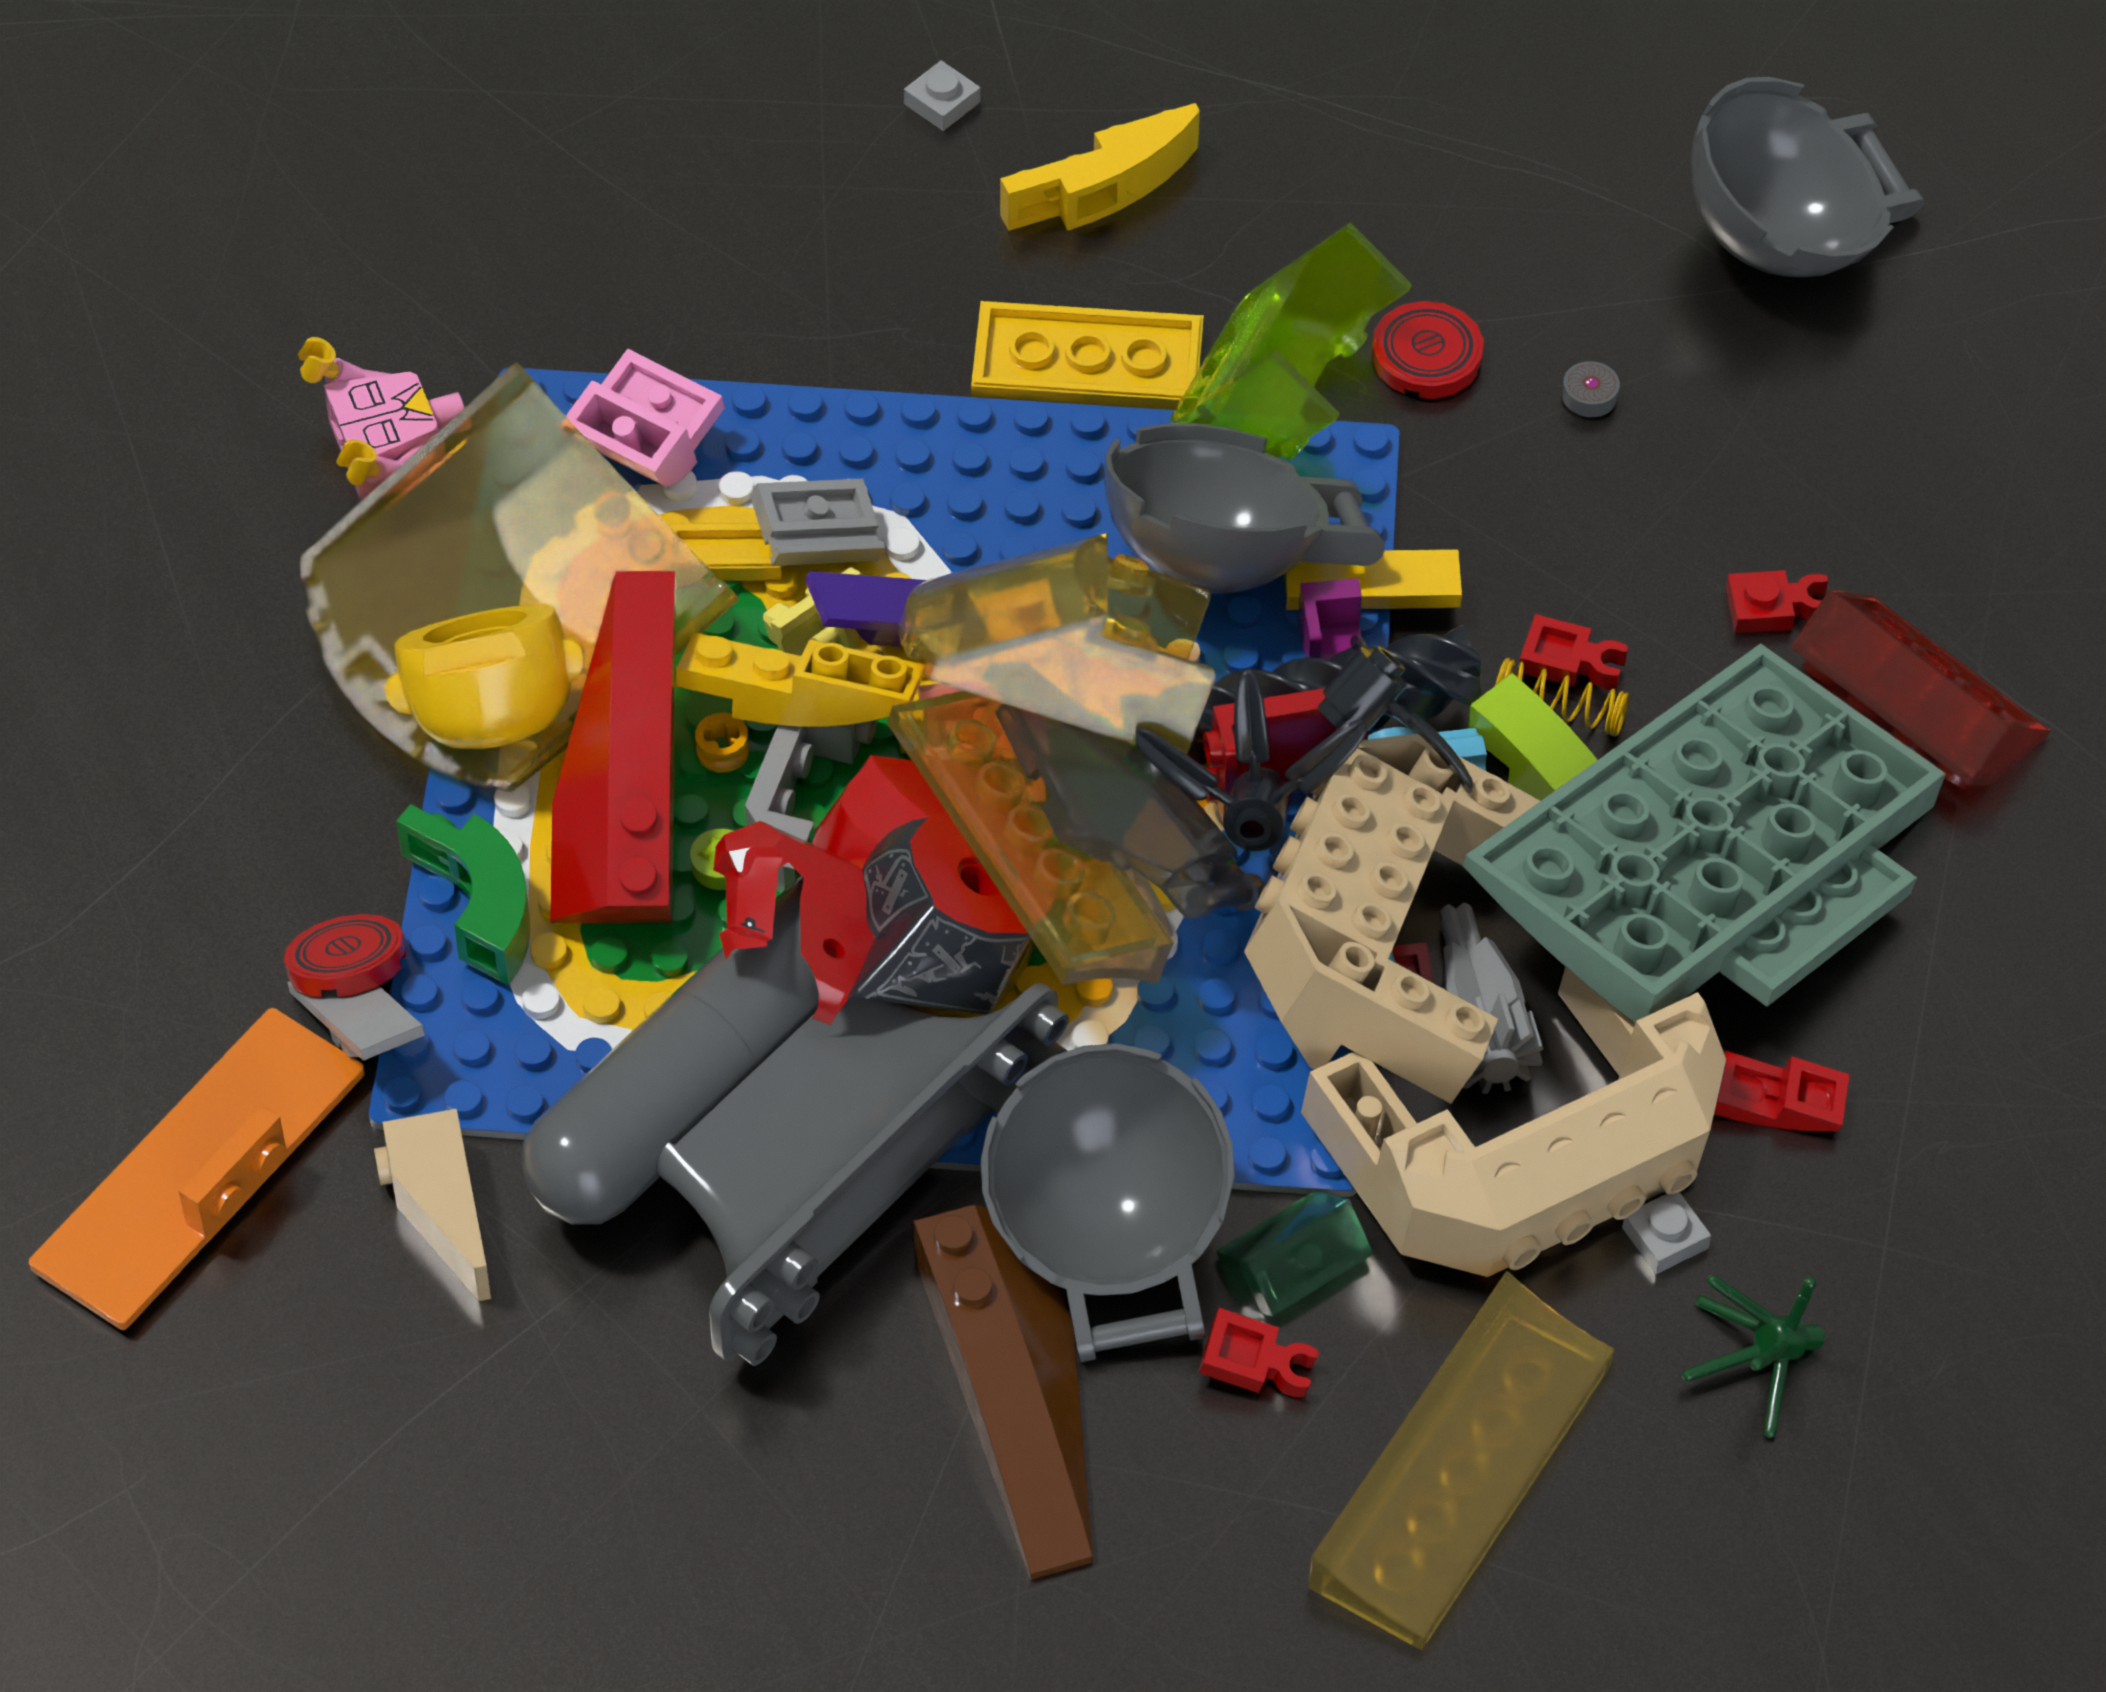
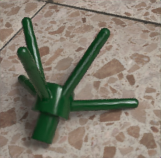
(1774, 1338)

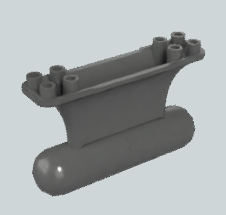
(778, 1121)

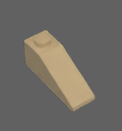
(435, 1192)

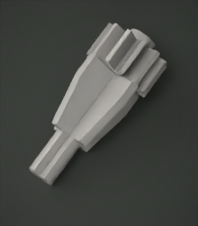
(1484, 978)

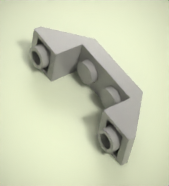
(791, 757)

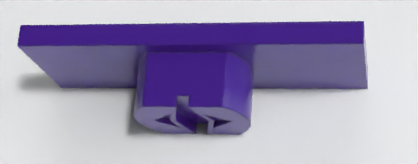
(862, 603)

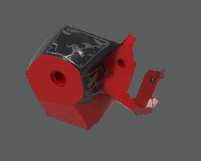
(885, 899)

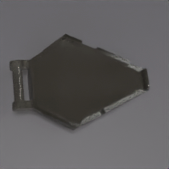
(1128, 813)

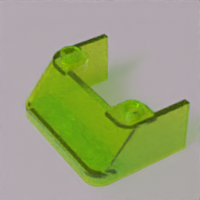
(1282, 338)

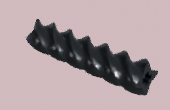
(1434, 676)

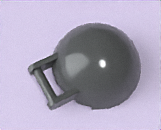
(1791, 183)
(1227, 512)
(1110, 1183)

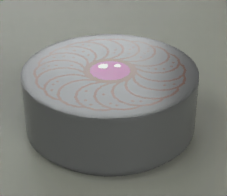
(1590, 389)

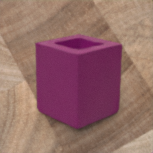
(1328, 616)

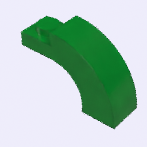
(481, 862)

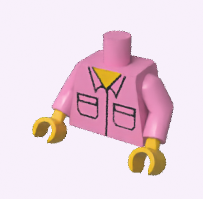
(374, 414)

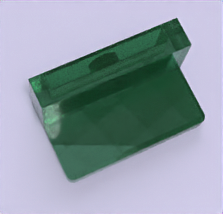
(1298, 1250)

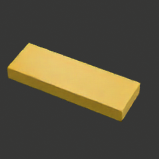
(1393, 582)

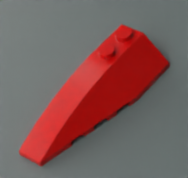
(619, 766)

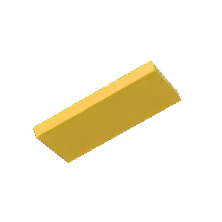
(1085, 355)

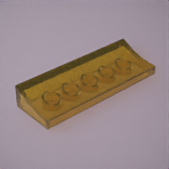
(1072, 905)
(1459, 1464)

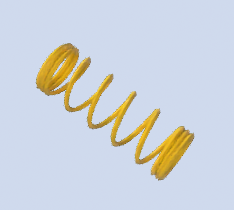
(1614, 717)

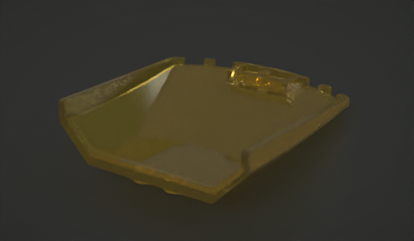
(486, 519)

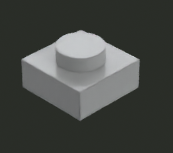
(942, 95)
(1666, 1232)

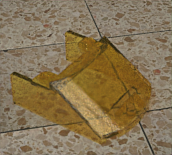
(1068, 639)

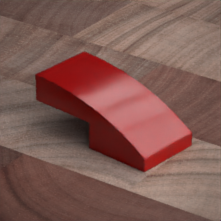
(1791, 1097)

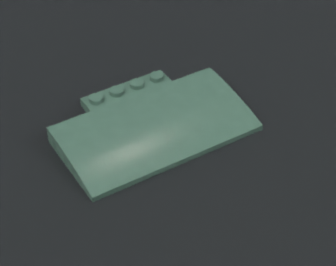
(1716, 842)

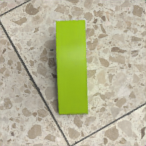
(1528, 738)

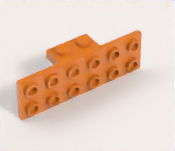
(196, 1168)

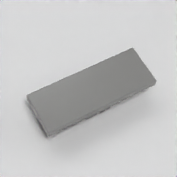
(363, 1022)

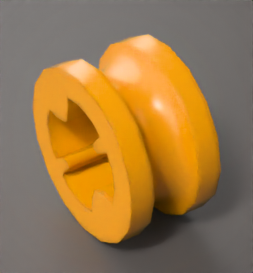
(708, 750)

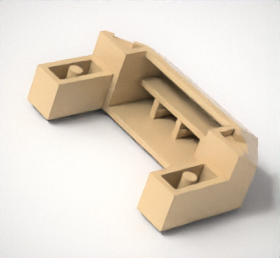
(1345, 898)
(1543, 1179)

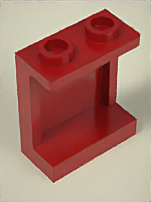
(1293, 730)

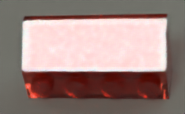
(1916, 688)

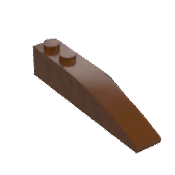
(1018, 1378)

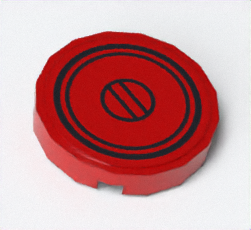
(1427, 349)
(345, 955)

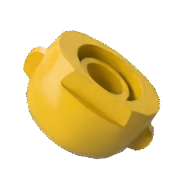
(486, 675)

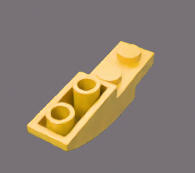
(1123, 168)
(811, 690)

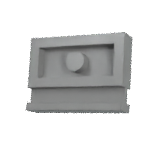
(817, 522)

